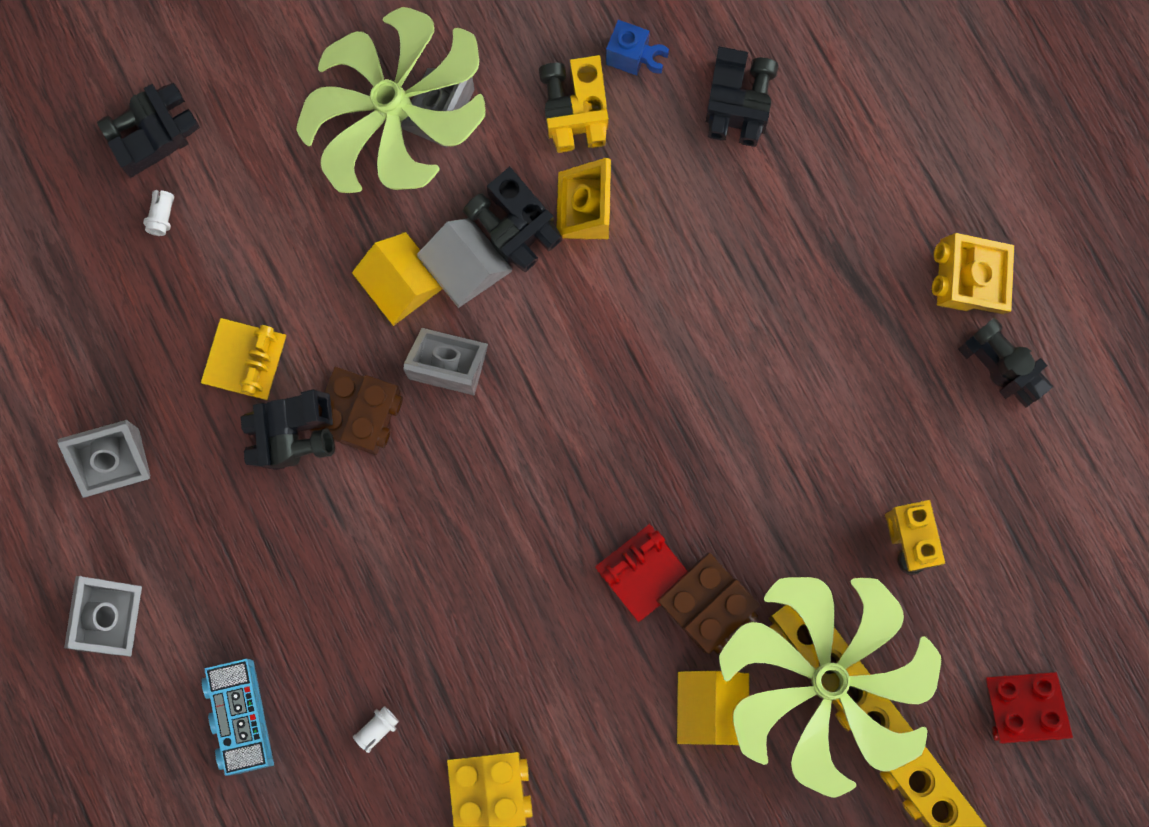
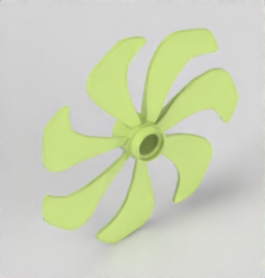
(391, 104)
(879, 623)

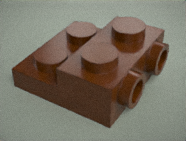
(361, 410)
(709, 604)

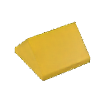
(584, 201)
(396, 277)
(708, 707)

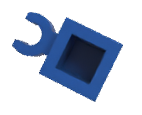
(631, 48)

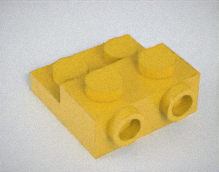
(974, 274)
(489, 791)

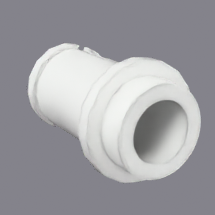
(159, 213)
(376, 729)

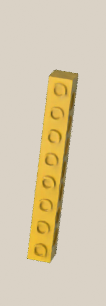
(937, 785)

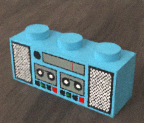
(237, 717)

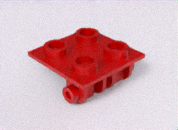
(641, 571)
(1028, 708)

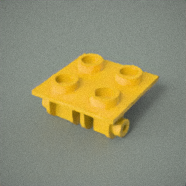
(244, 358)

